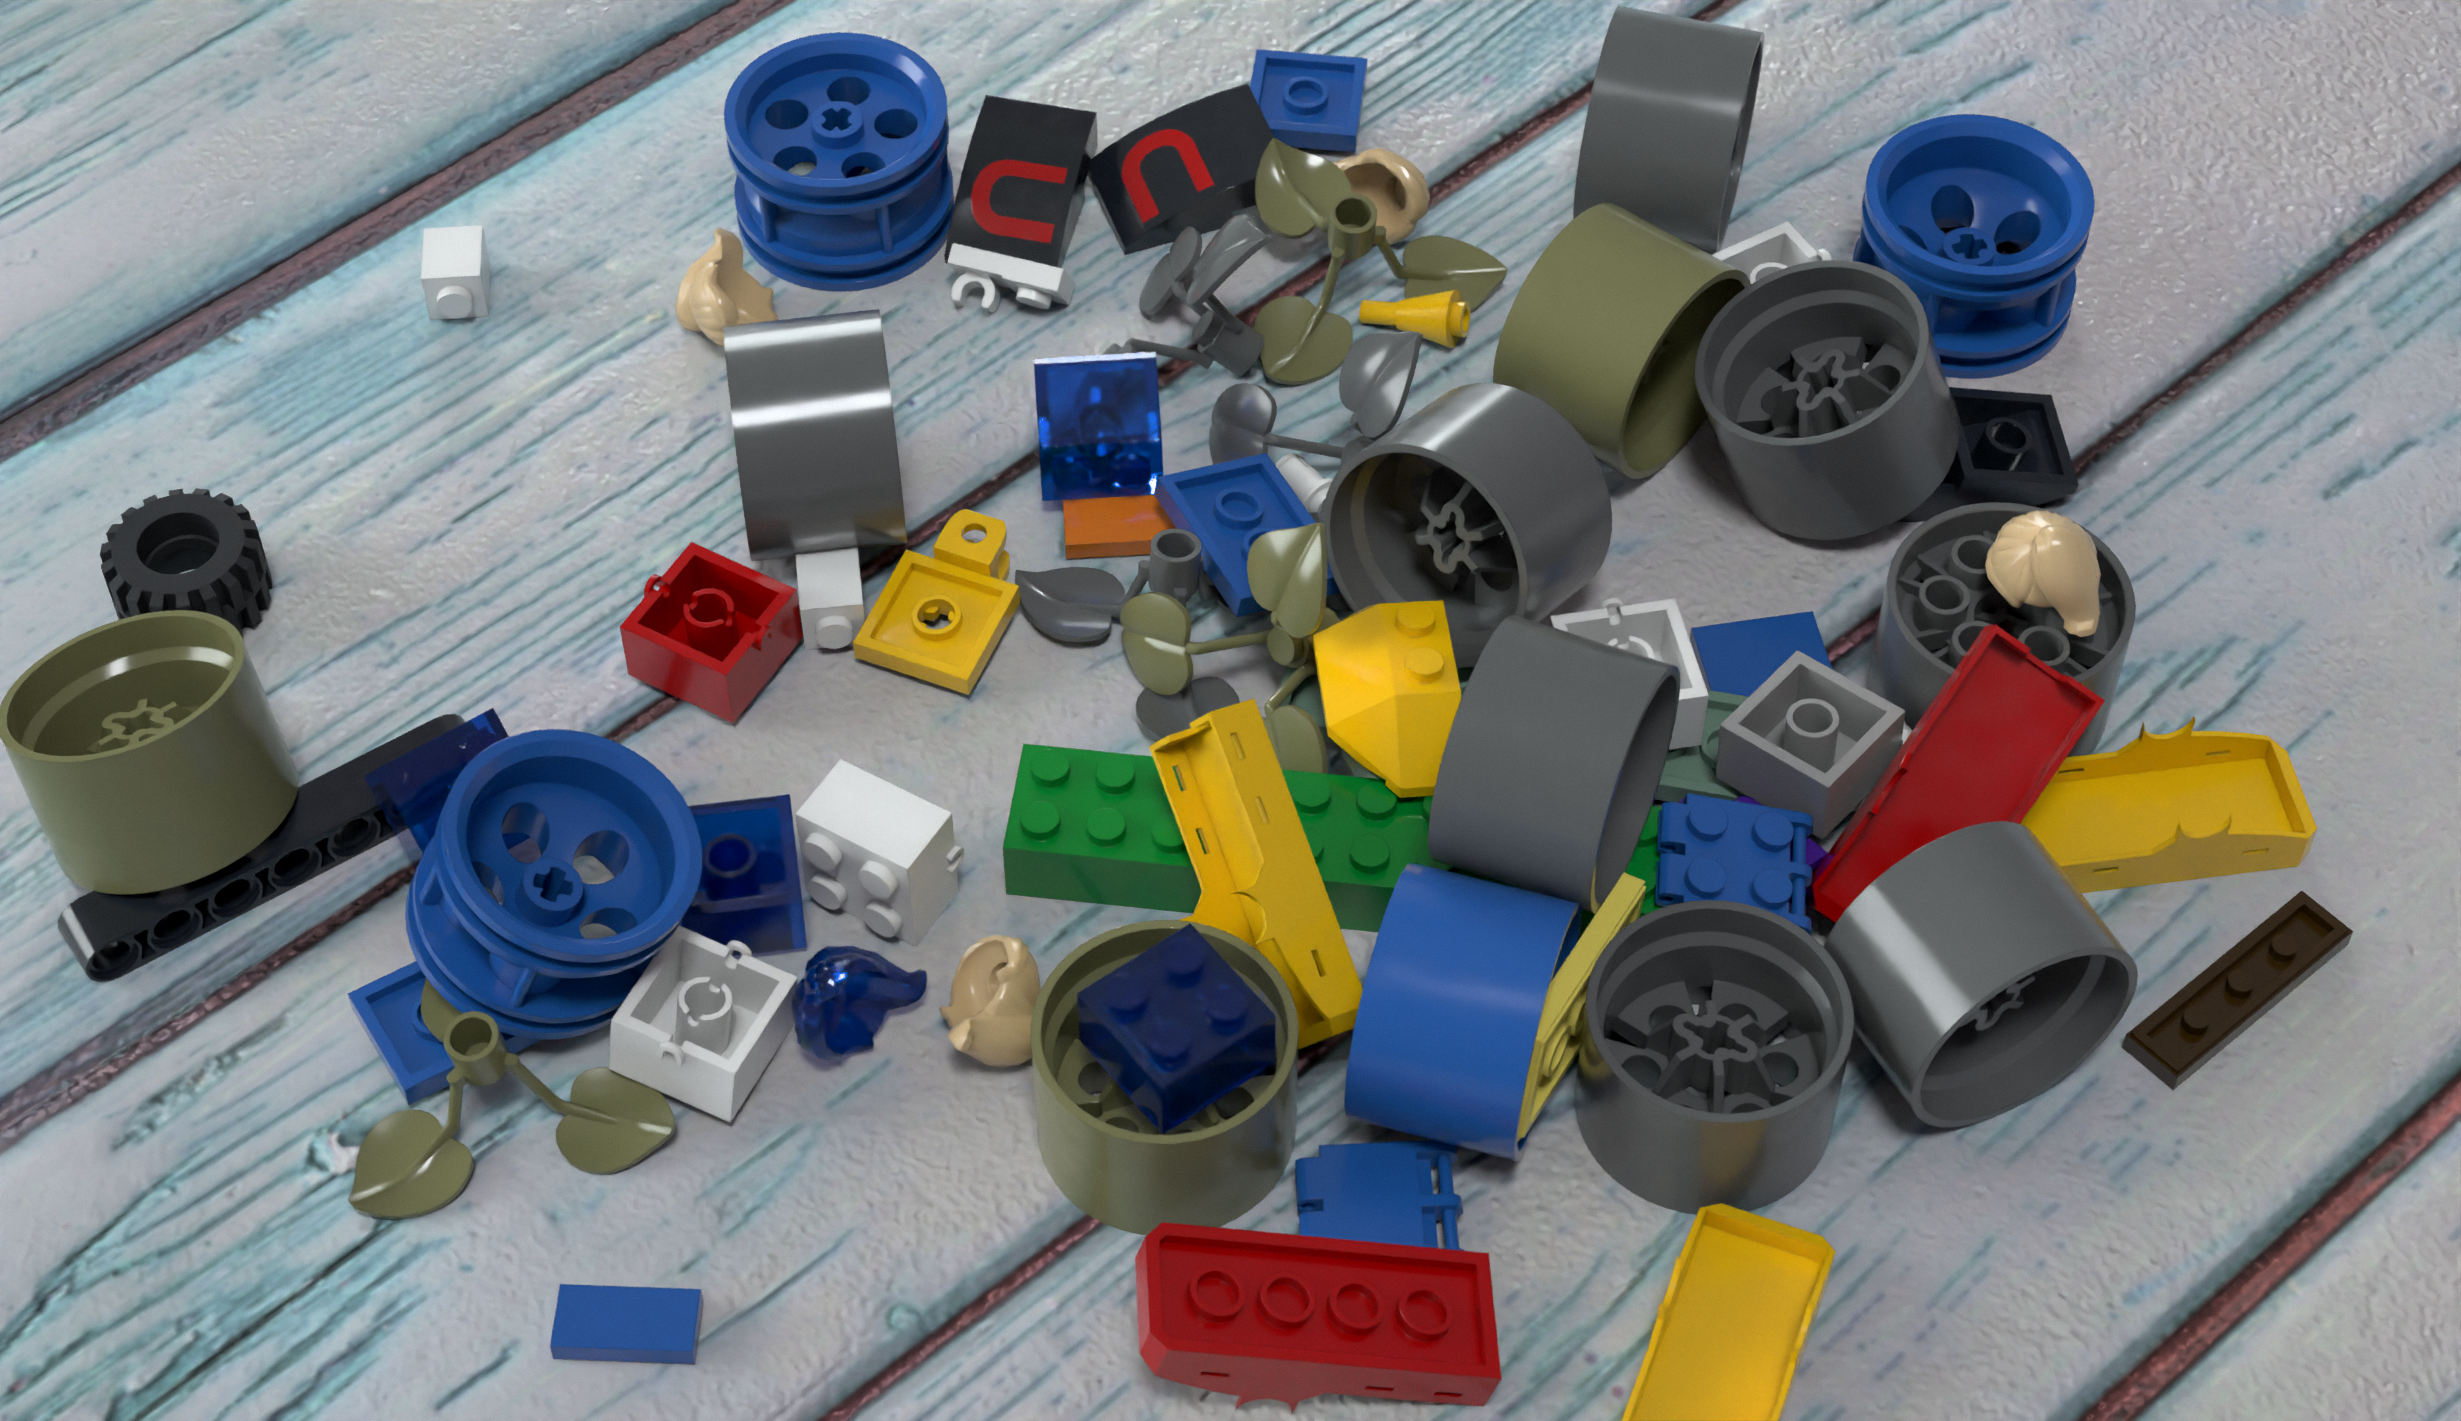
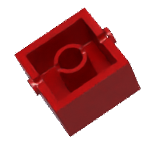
(711, 631)

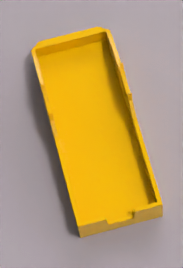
(2174, 810)
(1258, 862)
(1732, 1321)

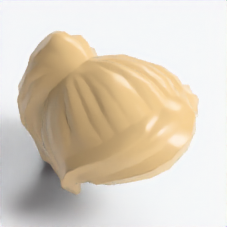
(1392, 186)
(721, 292)
(2048, 564)
(994, 1001)

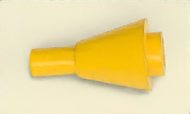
(1437, 316)

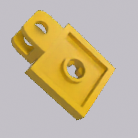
(960, 581)

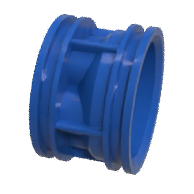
(843, 108)
(1997, 186)
(527, 953)

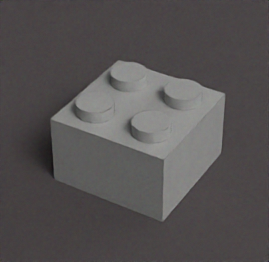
(1809, 742)

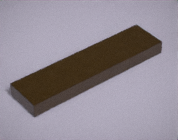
(2237, 990)

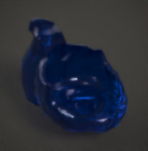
(847, 999)

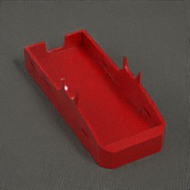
(1968, 762)
(1315, 1316)

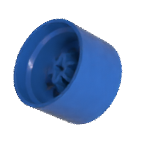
(1455, 1008)

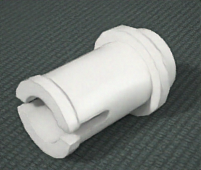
(1304, 481)

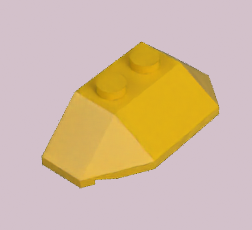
(1391, 690)

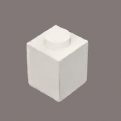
(456, 272)
(830, 597)

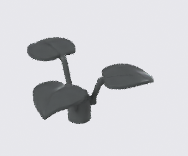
(1218, 332)
(1371, 385)
(1081, 601)

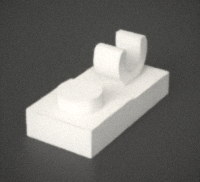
(1032, 281)

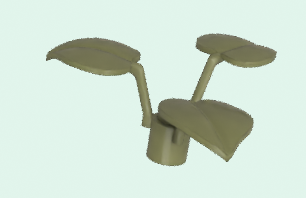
(1306, 192)
(1285, 577)
(417, 1167)

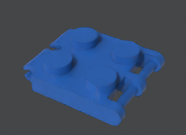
(1733, 855)
(1379, 1193)

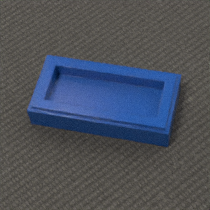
(627, 1324)

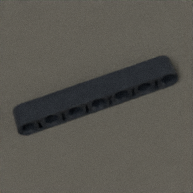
(326, 826)

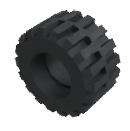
(182, 535)

